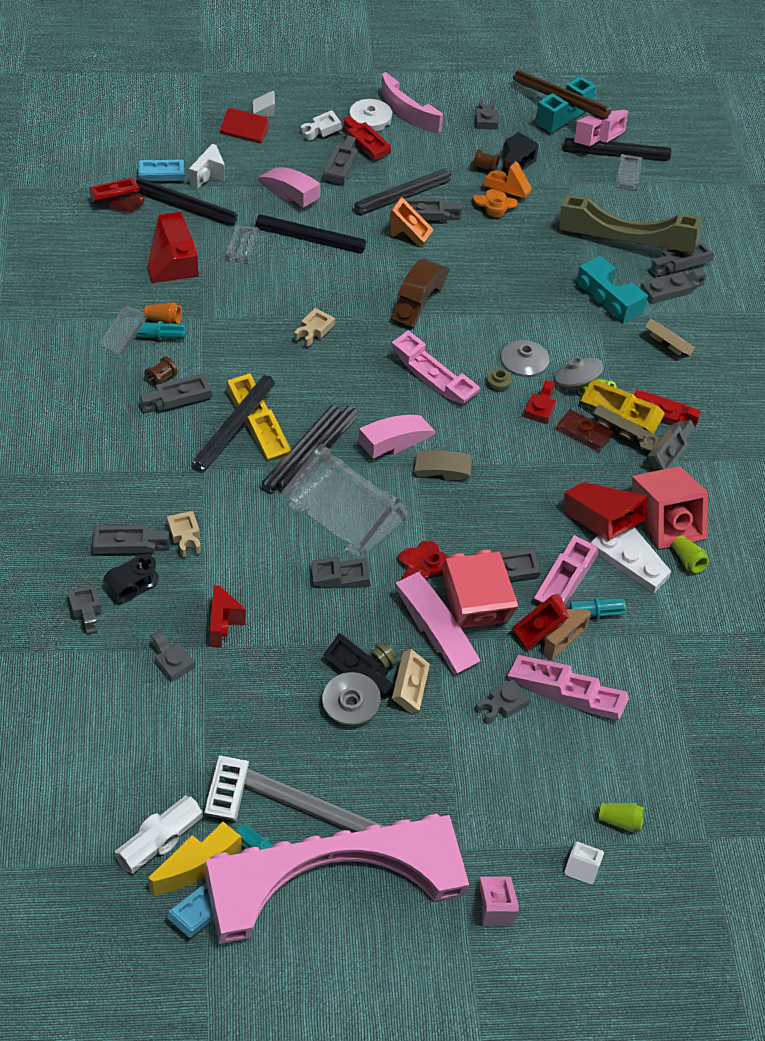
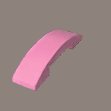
(422, 117)
(431, 372)

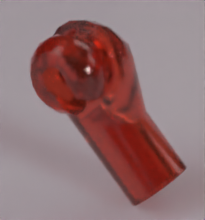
(128, 204)

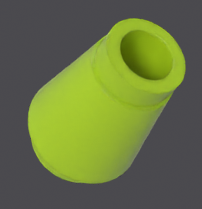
(691, 555)
(623, 815)

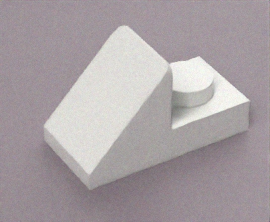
(208, 165)

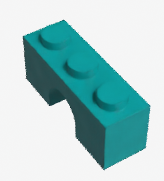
(555, 112)
(621, 301)

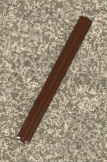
(572, 98)

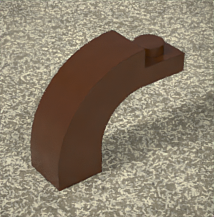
(416, 288)

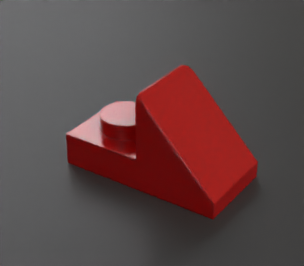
(224, 612)

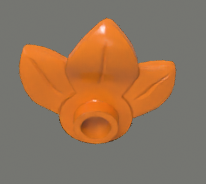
(495, 202)

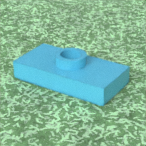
(161, 170)
(192, 912)

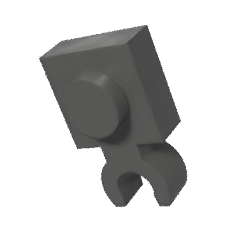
(487, 116)
(505, 700)

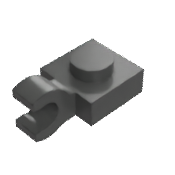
(85, 603)
(171, 659)

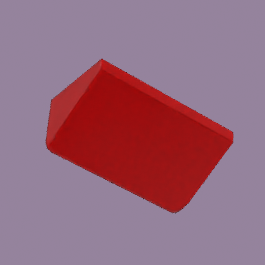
(245, 125)
(113, 189)
(541, 621)

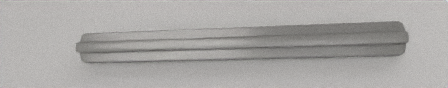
(304, 801)

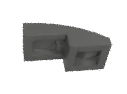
(336, 574)

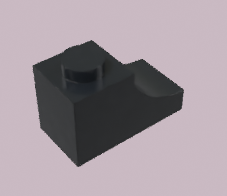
(519, 149)

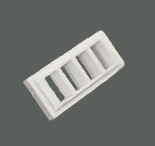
(222, 812)

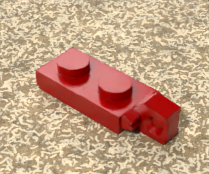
(366, 138)
(673, 410)

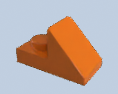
(514, 183)
(406, 219)

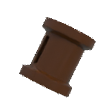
(486, 161)
(168, 372)

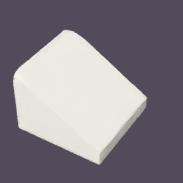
(265, 105)
(584, 862)

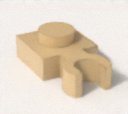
(314, 324)
(184, 530)

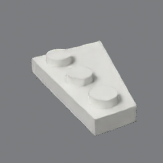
(635, 558)

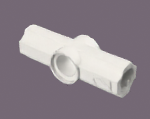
(158, 834)

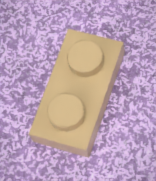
(661, 333)
(411, 681)

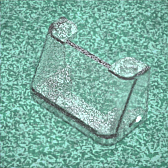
(344, 502)

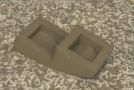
(446, 463)

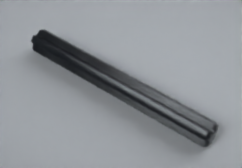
(618, 148)
(403, 190)
(186, 201)
(311, 233)
(233, 423)
(327, 438)
(272, 480)

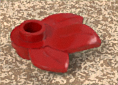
(424, 559)

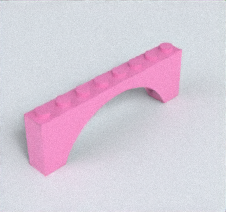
(418, 850)

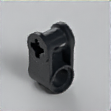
(131, 580)

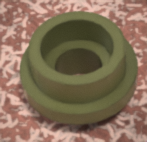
(499, 379)
(384, 654)

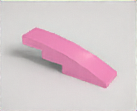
(437, 622)
(568, 688)

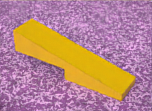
(261, 422)

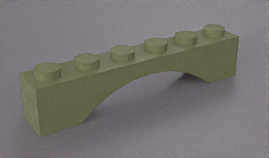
(585, 217)

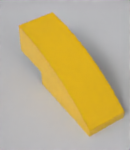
(624, 404)
(188, 861)

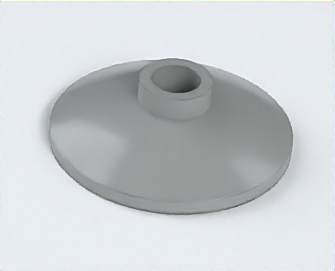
(525, 358)
(579, 371)
(348, 688)

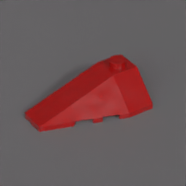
(172, 250)

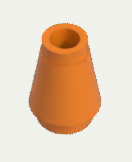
(166, 312)

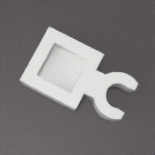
(322, 124)

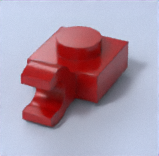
(541, 406)

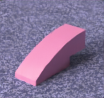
(595, 129)
(291, 185)
(394, 434)
(568, 570)

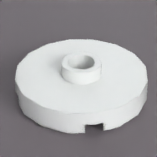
(373, 112)

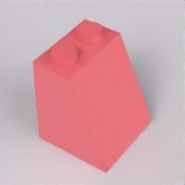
(674, 505)
(478, 589)

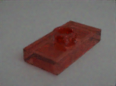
(584, 430)

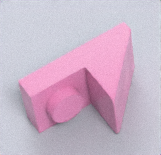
(499, 901)

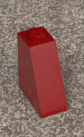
(605, 509)

